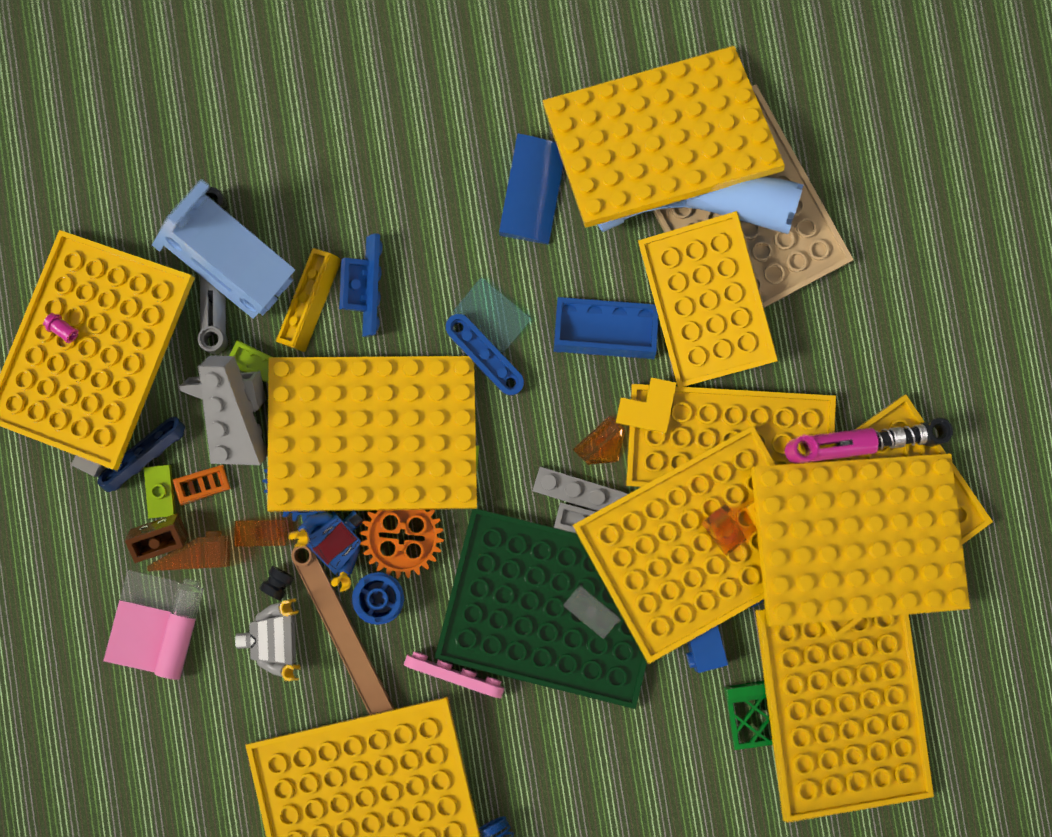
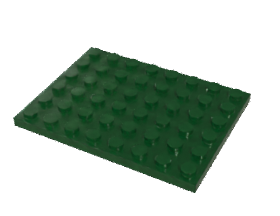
(512, 617)

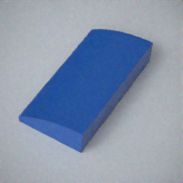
(532, 190)
(606, 328)

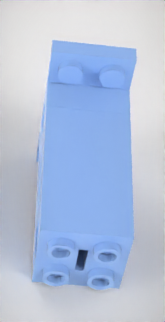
(224, 252)

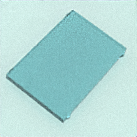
(493, 314)

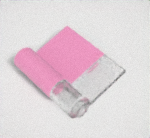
(154, 624)

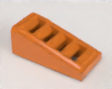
(178, 482)

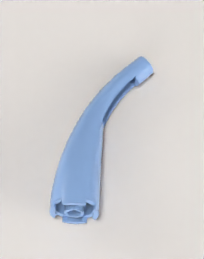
(759, 201)

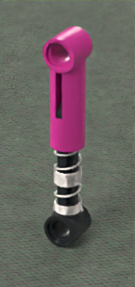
(866, 441)

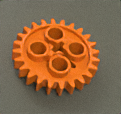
(399, 560)

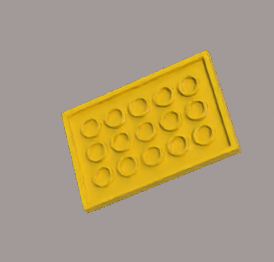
(708, 300)

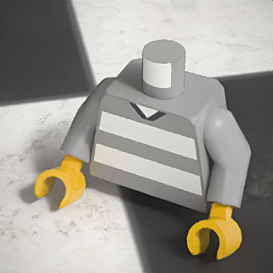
(273, 640)

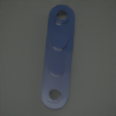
(142, 453)

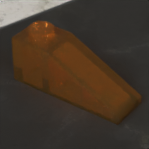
(201, 552)

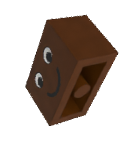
(156, 538)

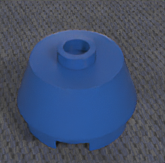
(378, 598)

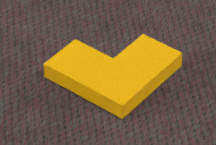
(653, 413)

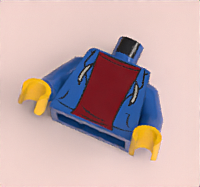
(332, 542)

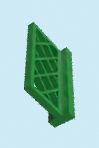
(745, 693)

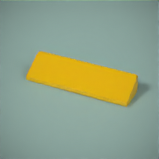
(308, 300)

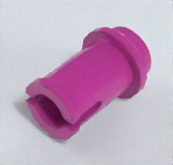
(55, 324)

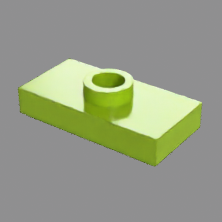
(251, 359)
(159, 491)

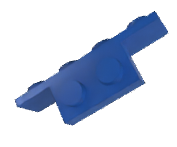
(360, 285)

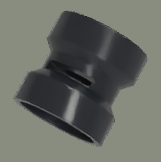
(276, 583)

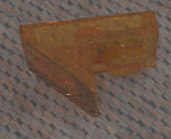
(724, 529)
(261, 533)

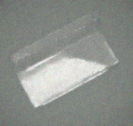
(591, 612)

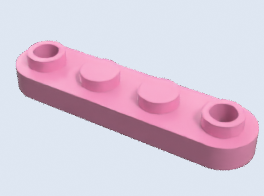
(465, 678)

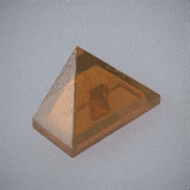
(602, 444)

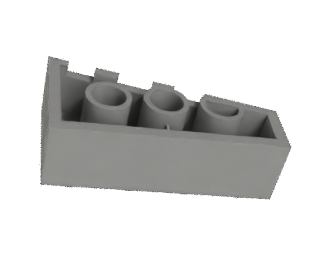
(228, 414)

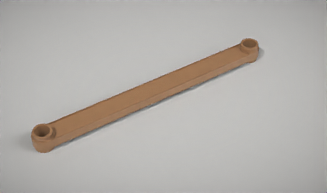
(342, 632)

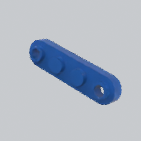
(484, 354)

